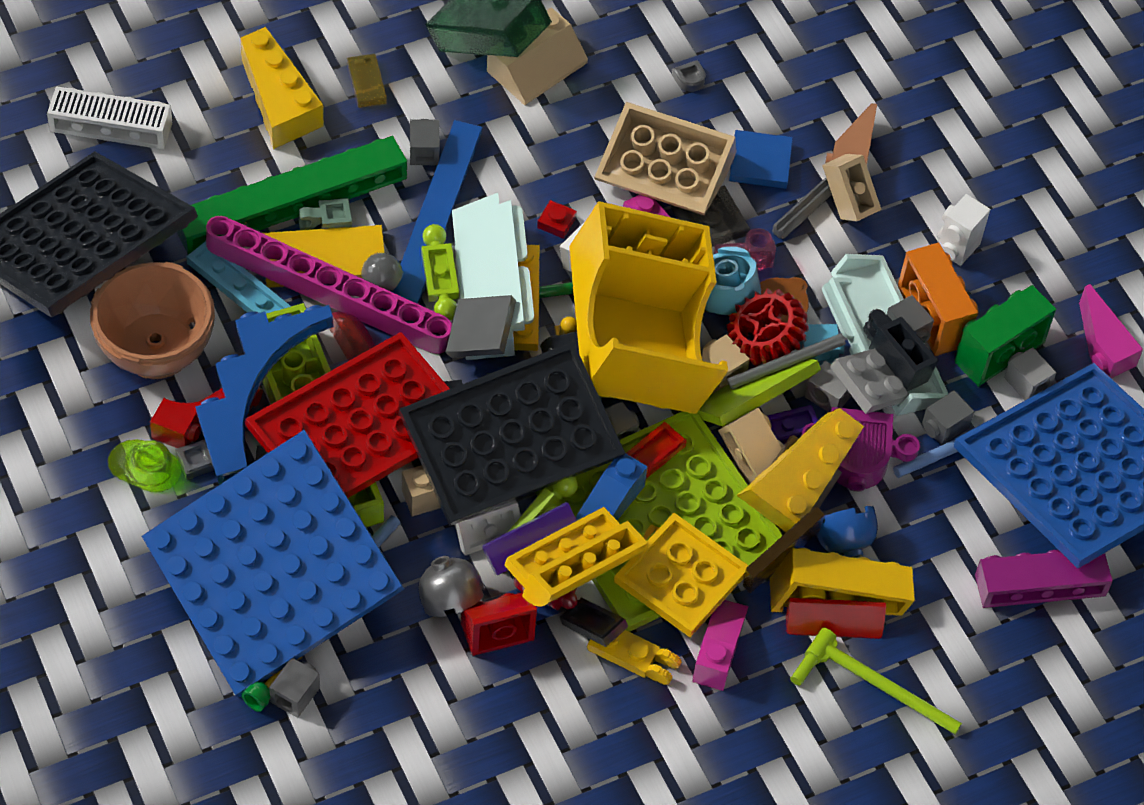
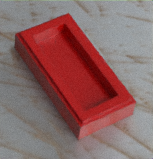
(658, 447)

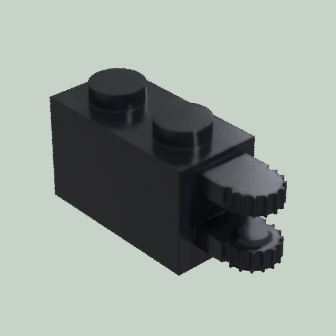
(900, 348)

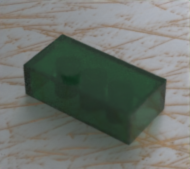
(488, 26)

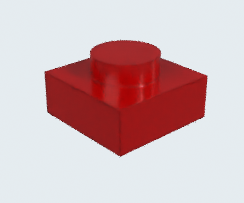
(556, 219)

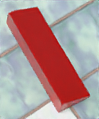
(842, 617)

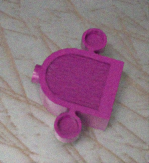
(870, 453)

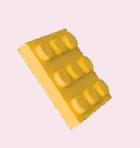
(681, 574)

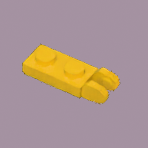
(638, 656)

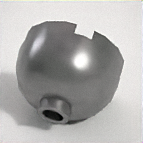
(450, 585)

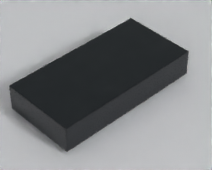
(594, 622)

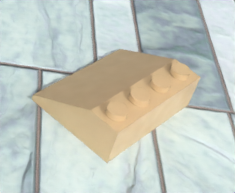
(666, 158)

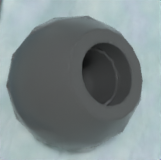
(382, 271)

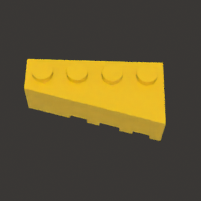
(281, 92)
(802, 472)
(841, 578)

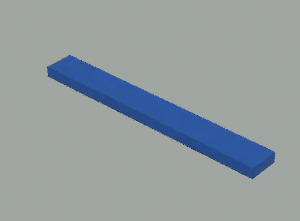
(438, 203)

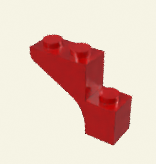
(178, 422)

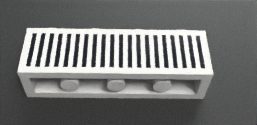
(110, 117)

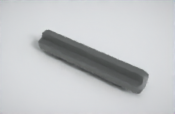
(802, 210)

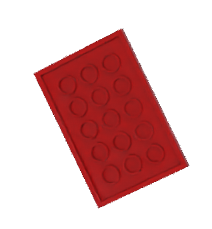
(355, 413)

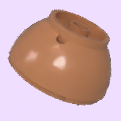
(148, 306)

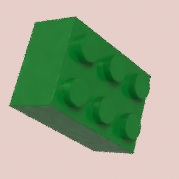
(1002, 332)

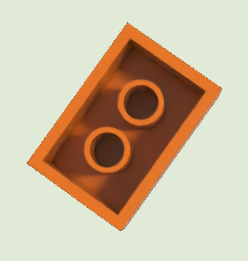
(935, 285)

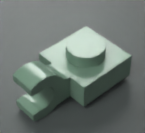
(329, 214)

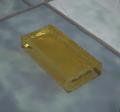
(366, 80)

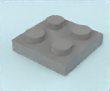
(869, 380)

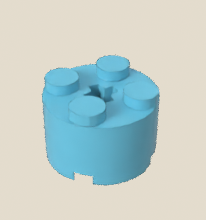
(735, 279)

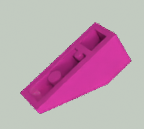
(1107, 338)
(719, 645)

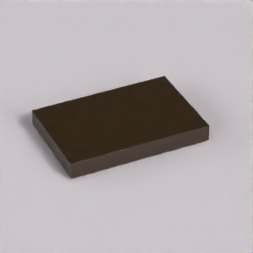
(770, 560)

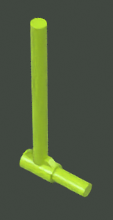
(825, 648)

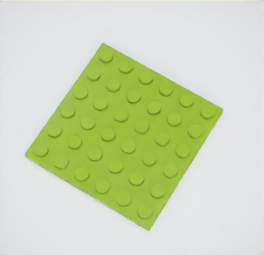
(696, 486)

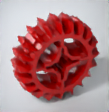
(763, 318)

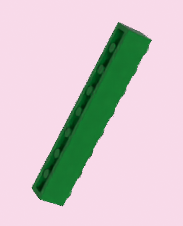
(281, 196)

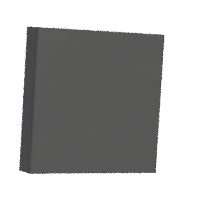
(481, 326)

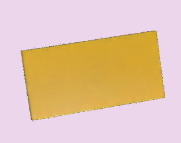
(340, 247)

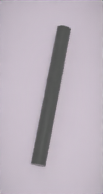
(786, 361)

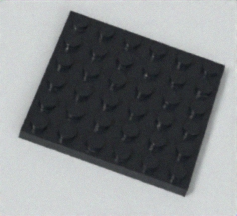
(83, 231)

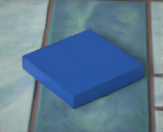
(761, 159)

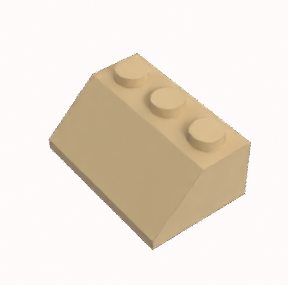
(542, 64)

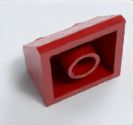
(499, 623)

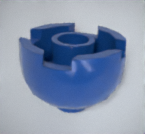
(848, 532)

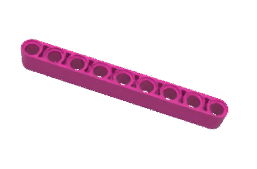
(319, 273)

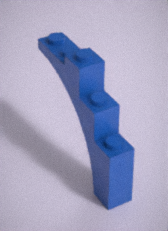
(240, 377)

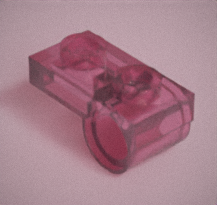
(759, 245)

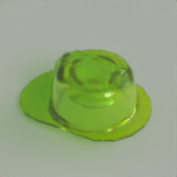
(145, 465)

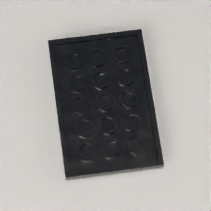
(511, 433)

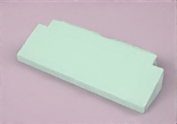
(488, 250)
(857, 288)

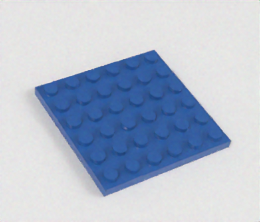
(1069, 462)
(272, 563)

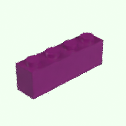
(1039, 579)

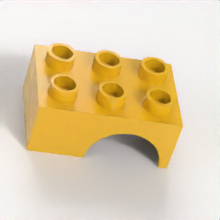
(642, 306)

